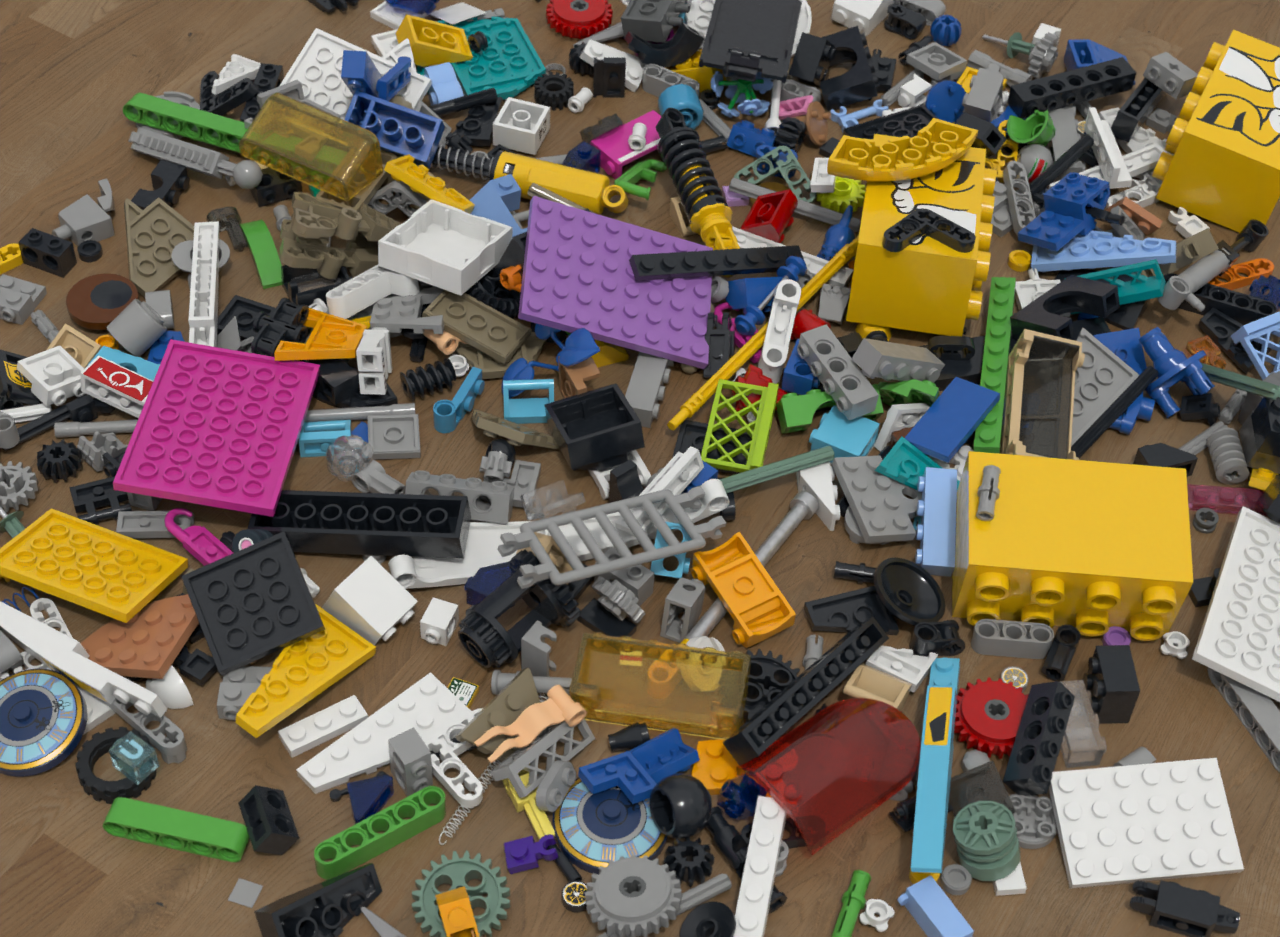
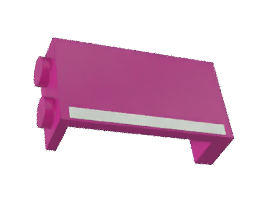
(615, 146)

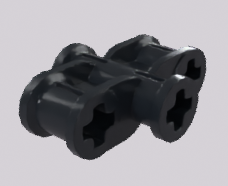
(283, 325)

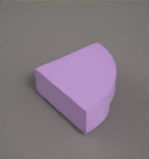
(734, 199)

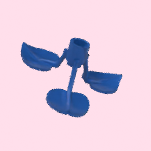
(577, 348)

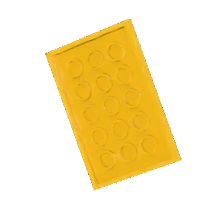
(89, 565)

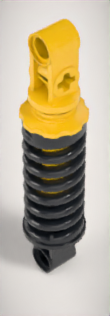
(695, 184)

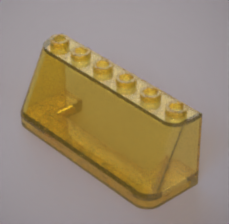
(313, 147)
(661, 685)

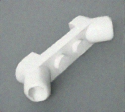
(779, 329)

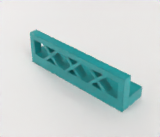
(1139, 287)

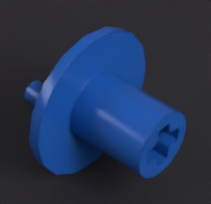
(946, 100)

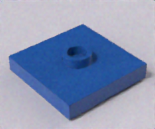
(1126, 346)

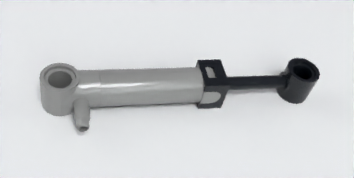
(1214, 264)

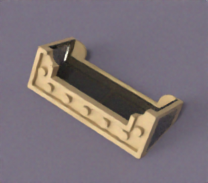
(1040, 396)

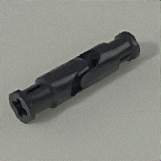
(735, 850)

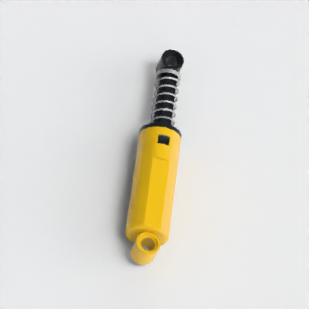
(574, 184)

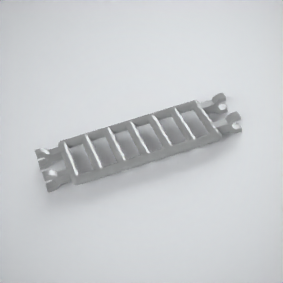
(547, 569)

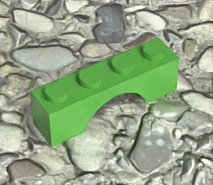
(797, 412)

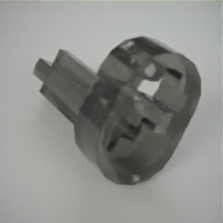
(229, 221)

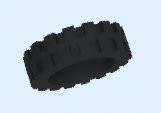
(99, 788)

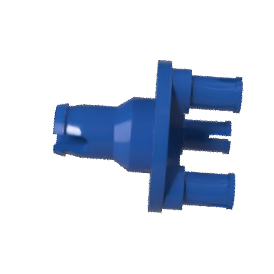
(1173, 368)

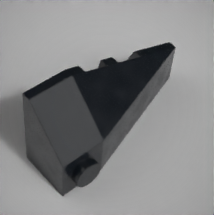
(1124, 317)
(322, 907)

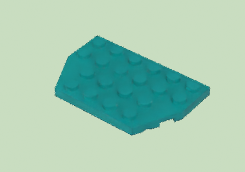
(508, 62)

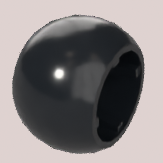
(680, 806)

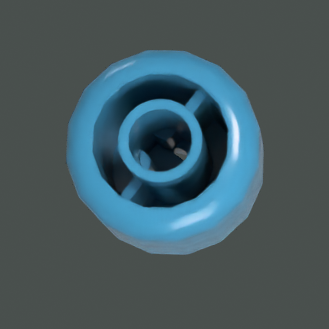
(684, 100)

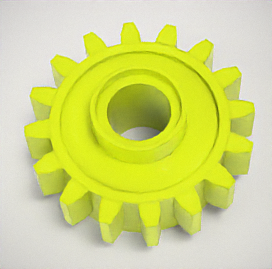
(845, 193)

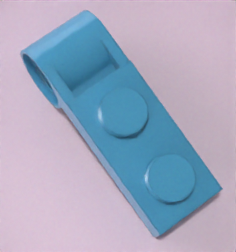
(449, 413)

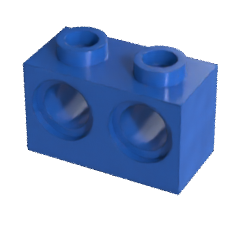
(798, 375)

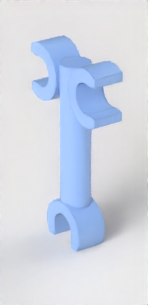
(847, 120)

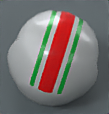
(1035, 160)

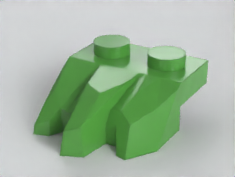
(908, 392)

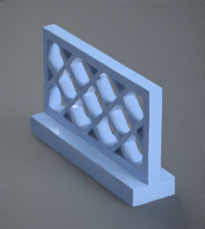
(1256, 331)

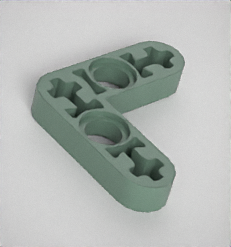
(782, 167)

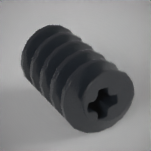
(428, 378)

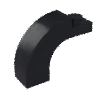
(667, 54)

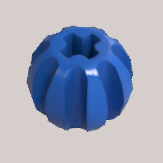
(945, 30)

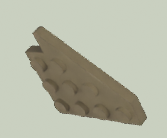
(150, 243)

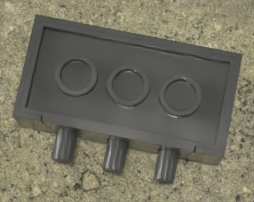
(653, 18)

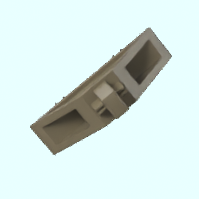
(1188, 252)

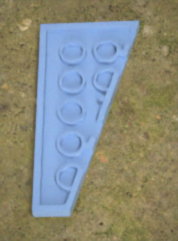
(1103, 250)

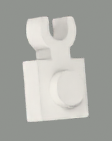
(1186, 225)

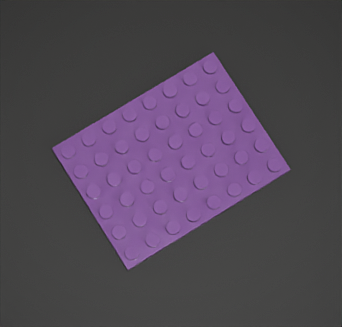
(583, 278)

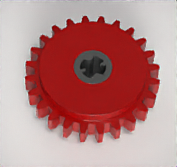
(579, 17)
(989, 716)

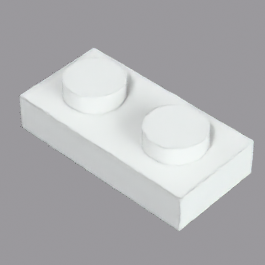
(821, 180)

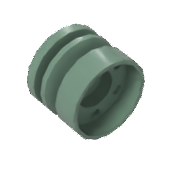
(987, 840)

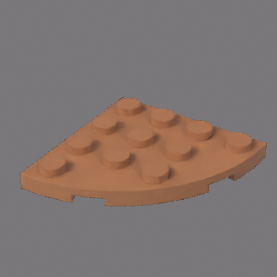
(147, 641)

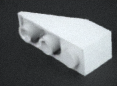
(818, 482)

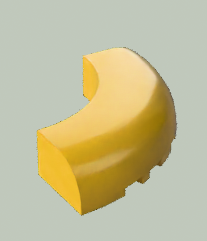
(902, 157)

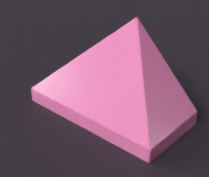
(794, 107)

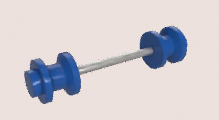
(754, 316)

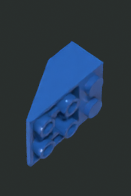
(1087, 52)

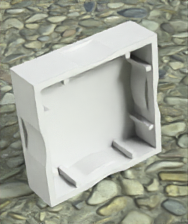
(444, 247)

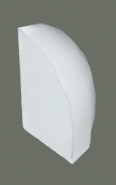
(171, 690)

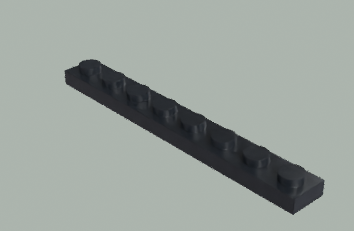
(711, 262)

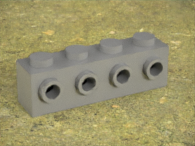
(896, 361)

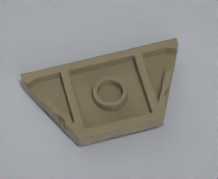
(493, 368)
(515, 433)
(501, 711)

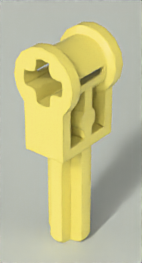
(537, 817)

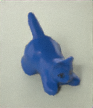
(837, 236)

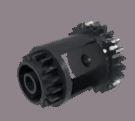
(486, 637)

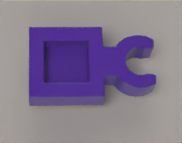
(525, 852)

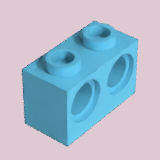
(683, 567)

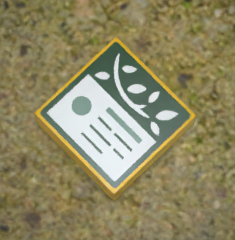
(464, 691)

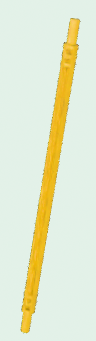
(699, 398)

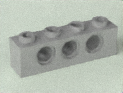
(837, 372)
(499, 493)

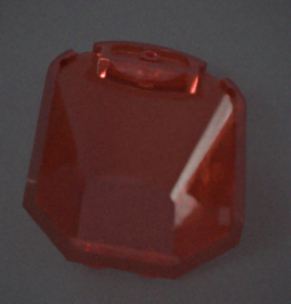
(838, 766)

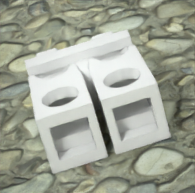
(374, 361)

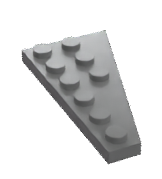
(1097, 383)

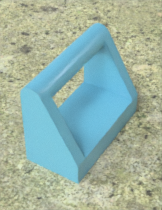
(527, 409)
(318, 435)

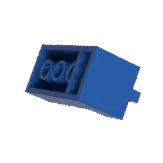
(397, 127)

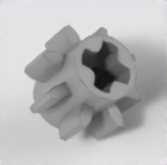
(495, 466)

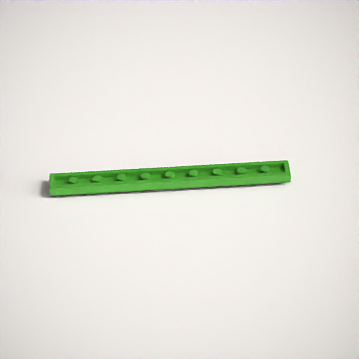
(996, 361)

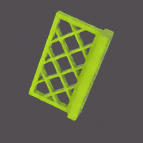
(761, 425)

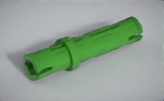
(853, 902)

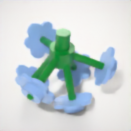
(741, 94)

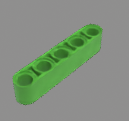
(176, 829)
(373, 844)

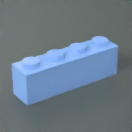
(938, 521)

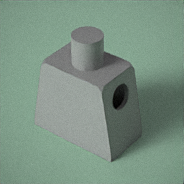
(84, 222)
(684, 597)

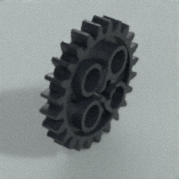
(766, 680)

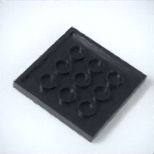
(252, 603)

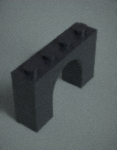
(858, 82)
(1070, 295)

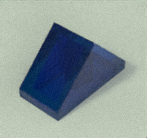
(369, 796)

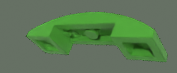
(263, 253)

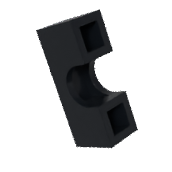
(168, 184)

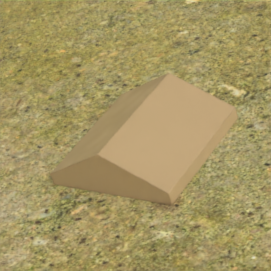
(76, 344)

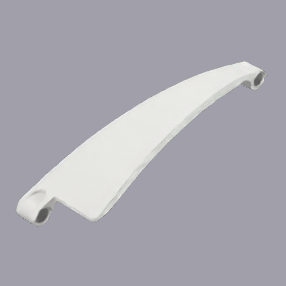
(485, 538)

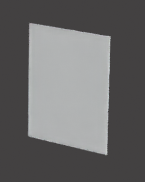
(457, 13)

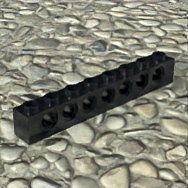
(805, 691)

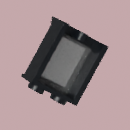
(306, 284)

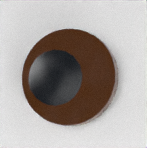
(99, 300)

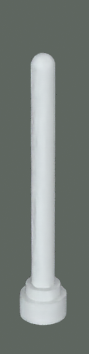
(774, 121)

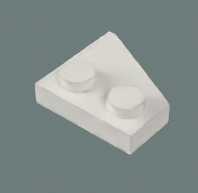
(897, 418)
(902, 664)

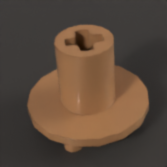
(816, 123)

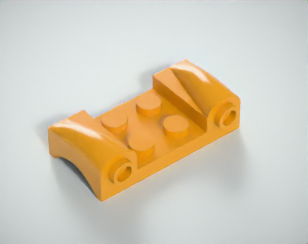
(744, 590)

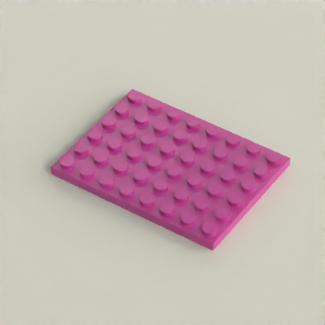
(218, 428)

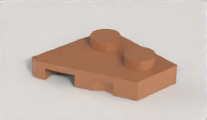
(1141, 217)

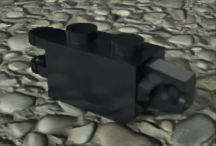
(1183, 909)

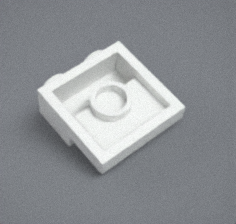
(52, 375)

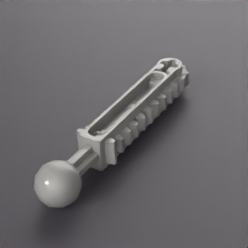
(246, 173)

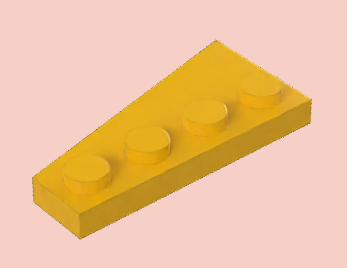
(421, 182)

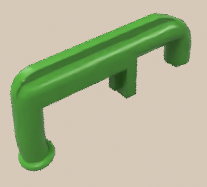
(637, 172)

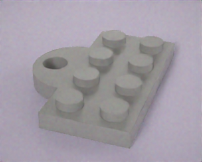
(877, 499)

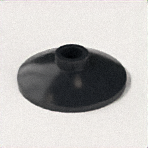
(709, 920)

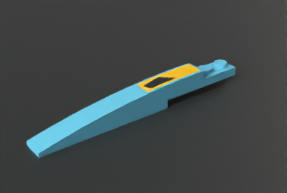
(935, 766)

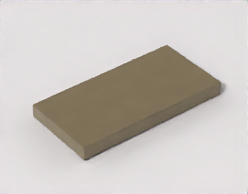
(479, 325)

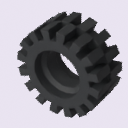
(554, 90)

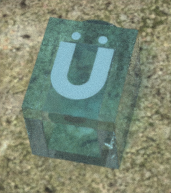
(133, 757)

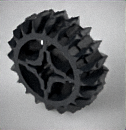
(494, 294)

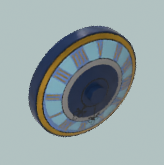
(39, 721)
(604, 828)

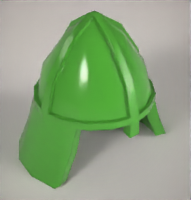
(1034, 130)

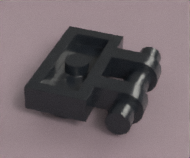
(98, 494)

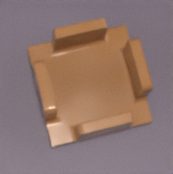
(573, 377)

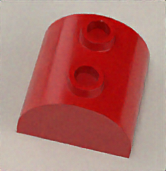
(771, 215)

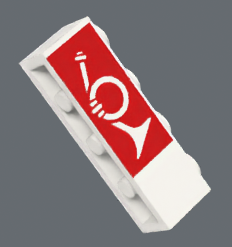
(115, 385)

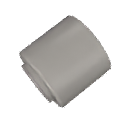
(137, 327)

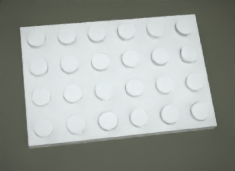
(320, 73)
(1144, 823)

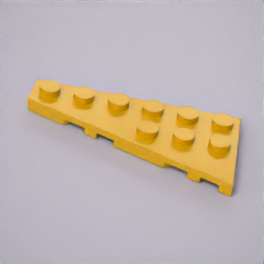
(303, 673)

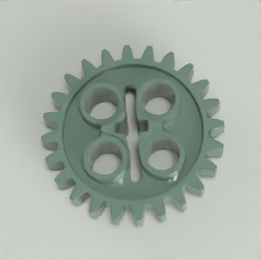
(458, 873)

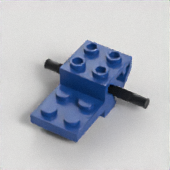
(1069, 211)

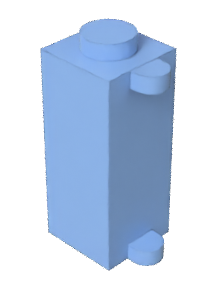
(934, 910)

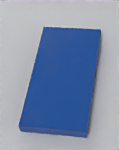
(952, 419)

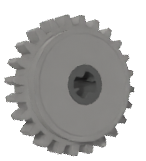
(633, 896)

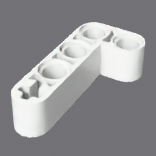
(368, 289)

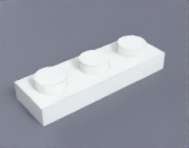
(322, 726)

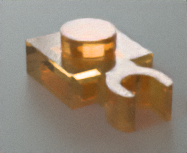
(1210, 348)

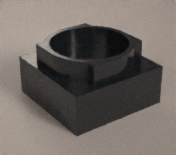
(595, 428)

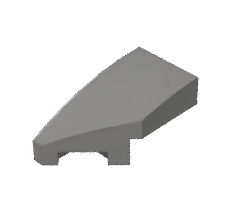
(106, 200)

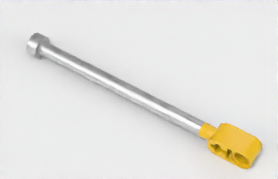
(802, 507)

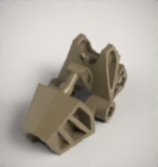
(317, 221)

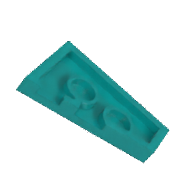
(906, 464)

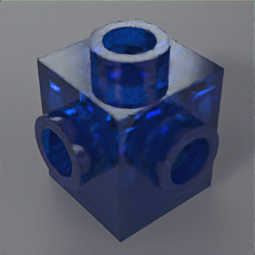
(1260, 286)
(740, 797)

